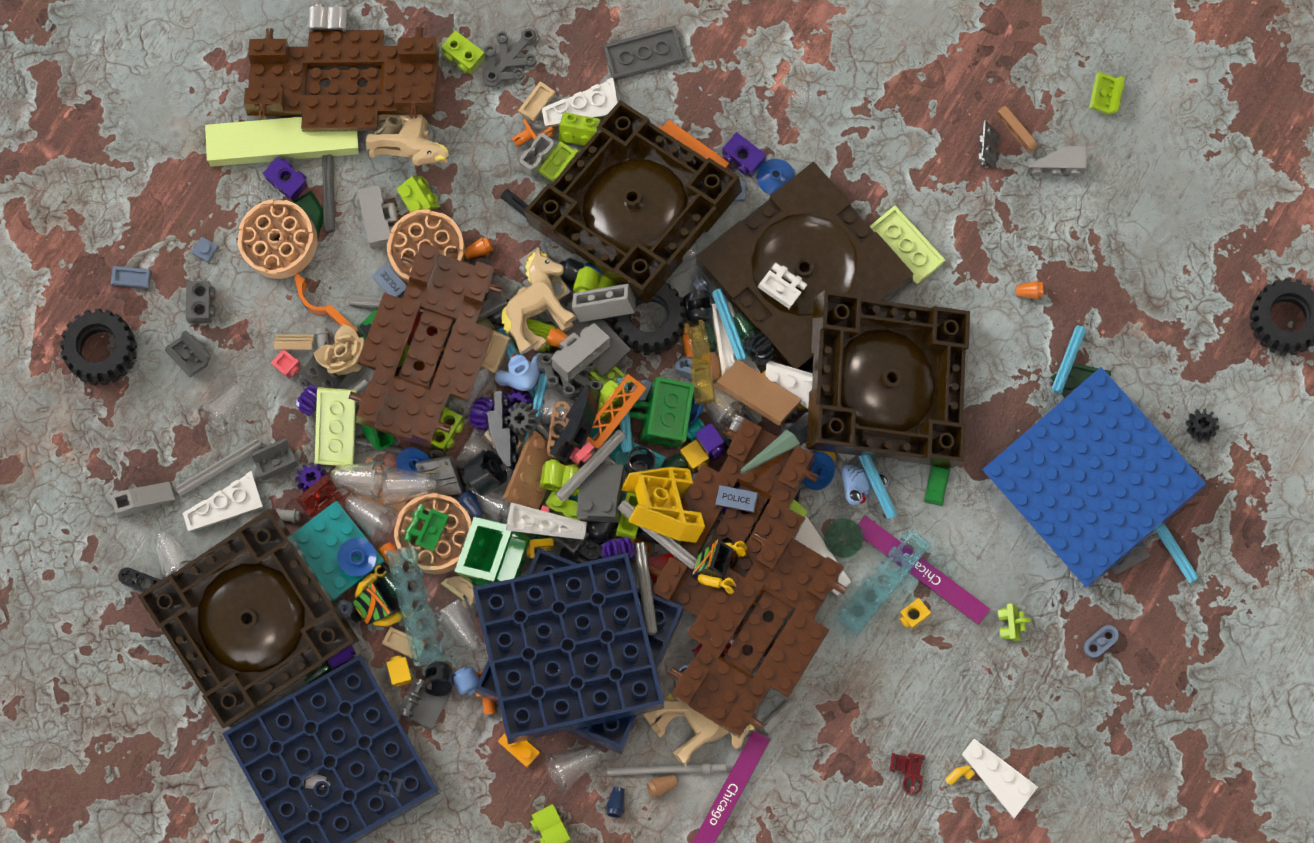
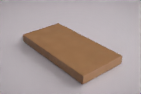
(758, 392)

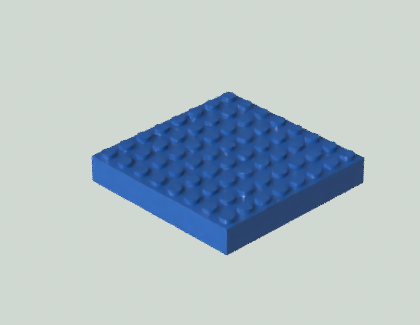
(1094, 477)

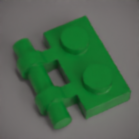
(431, 531)

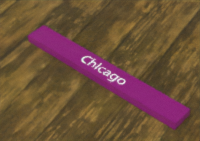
(926, 573)
(732, 788)

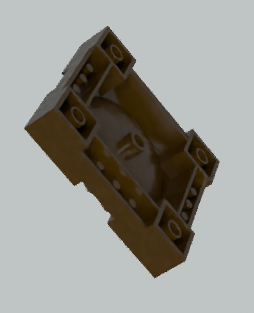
(801, 226)
(640, 240)
(854, 403)
(205, 609)

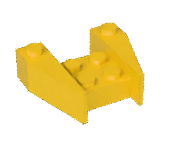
(660, 503)

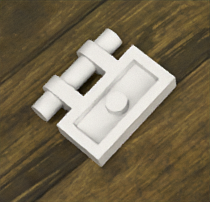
(779, 288)

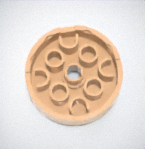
(423, 227)
(281, 257)
(452, 539)

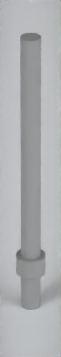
(705, 767)

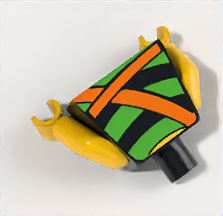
(714, 562)
(374, 602)

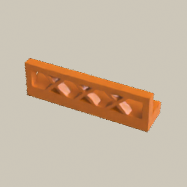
(691, 142)
(618, 413)

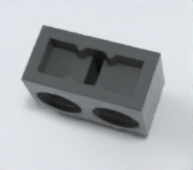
(196, 302)

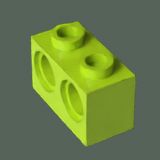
(449, 437)

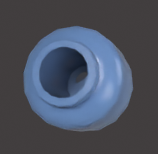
(466, 680)

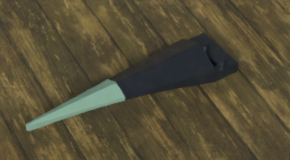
(786, 441)

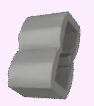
(328, 17)
(534, 157)

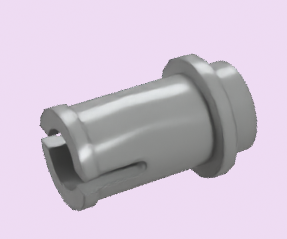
(322, 336)
(736, 423)
(289, 515)

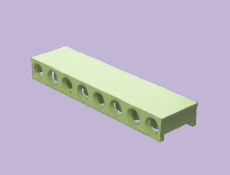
(273, 138)

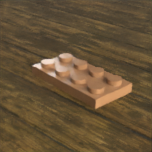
(526, 477)

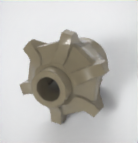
(391, 126)

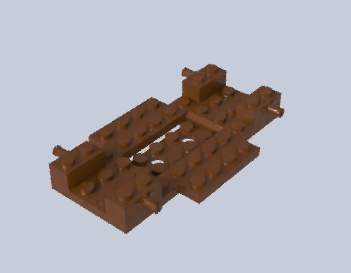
(286, 87)
(445, 293)
(773, 480)
(790, 580)

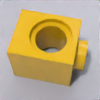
(694, 456)
(920, 608)
(399, 671)

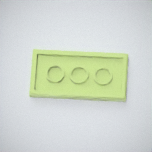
(908, 244)
(335, 427)

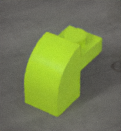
(625, 528)

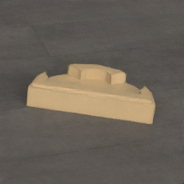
(459, 587)

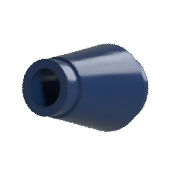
(471, 504)
(615, 805)

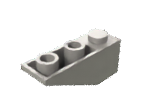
(1063, 161)
(141, 498)

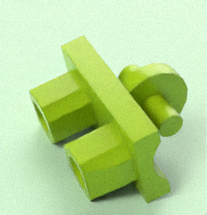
(1016, 621)

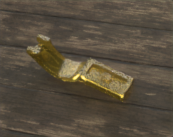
(701, 363)

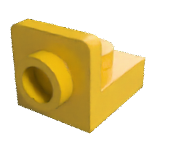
(545, 544)

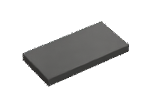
(643, 53)
(613, 354)

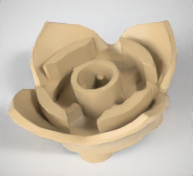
(343, 354)

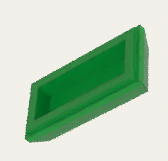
(936, 485)

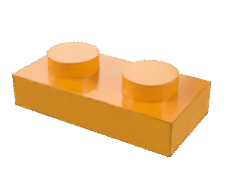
(522, 751)

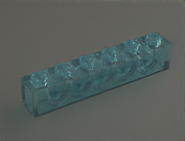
(920, 547)
(396, 559)

